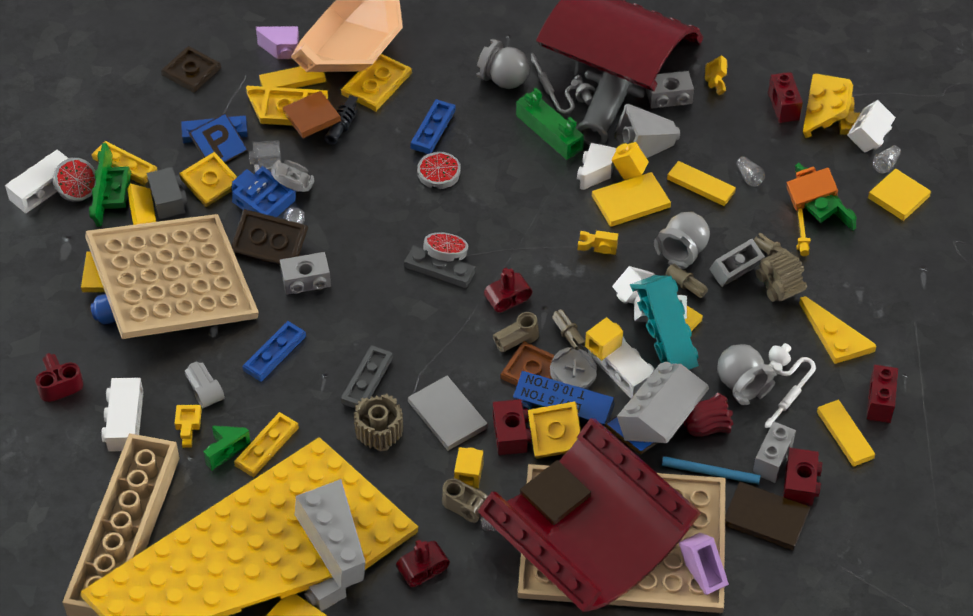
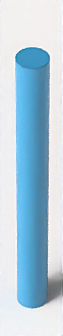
(711, 470)

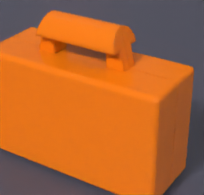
(810, 186)

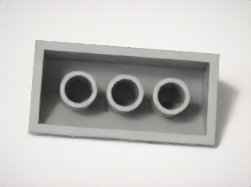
(661, 404)

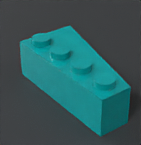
(666, 320)

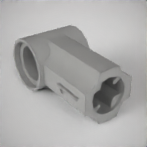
(205, 388)

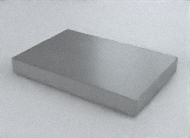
(447, 413)

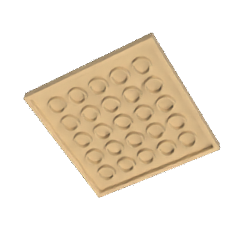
(170, 276)

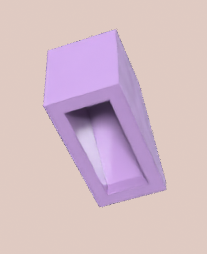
(278, 40)
(704, 562)

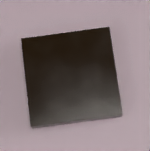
(191, 69)
(555, 492)

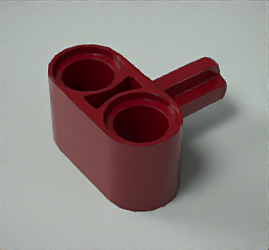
(507, 291)
(58, 379)
(422, 563)

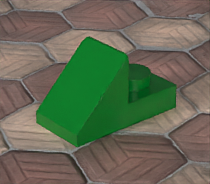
(228, 444)

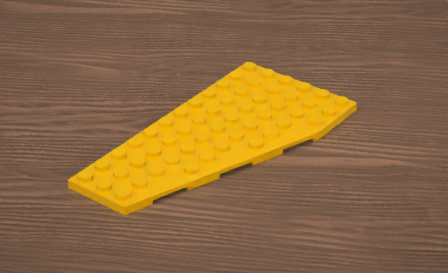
(249, 545)

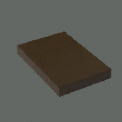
(268, 237)
(766, 515)

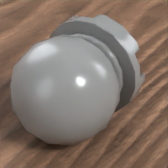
(505, 65)
(683, 239)
(745, 373)

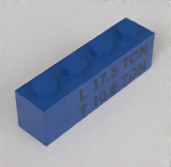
(543, 392)

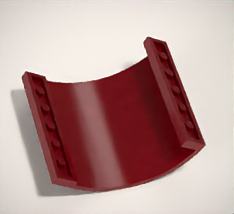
(615, 37)
(608, 538)

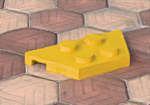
(270, 100)
(827, 102)

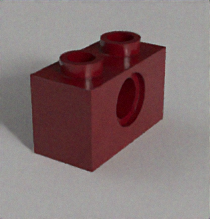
(785, 97)
(882, 393)
(511, 439)
(804, 464)

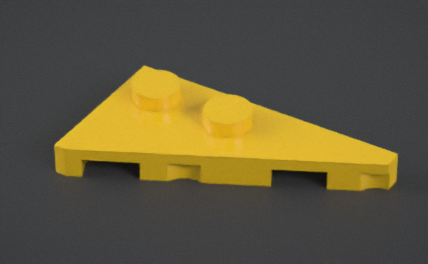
(836, 336)

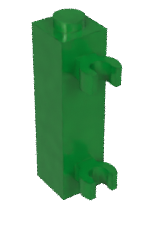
(549, 124)

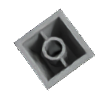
(647, 129)

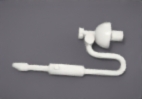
(778, 358)

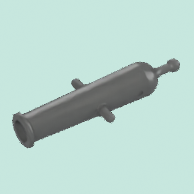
(605, 106)

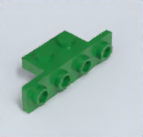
(110, 186)
(826, 206)

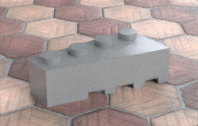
(331, 529)

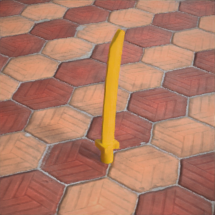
(803, 242)

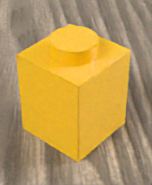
(629, 160)
(604, 338)
(469, 466)

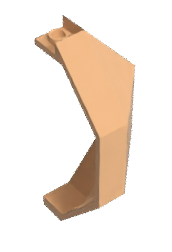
(349, 36)

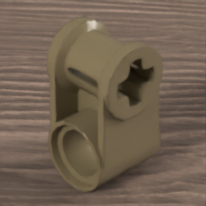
(466, 501)

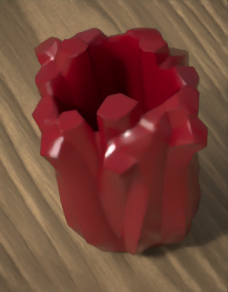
(709, 417)

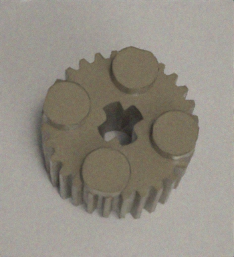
(781, 275)
(378, 421)

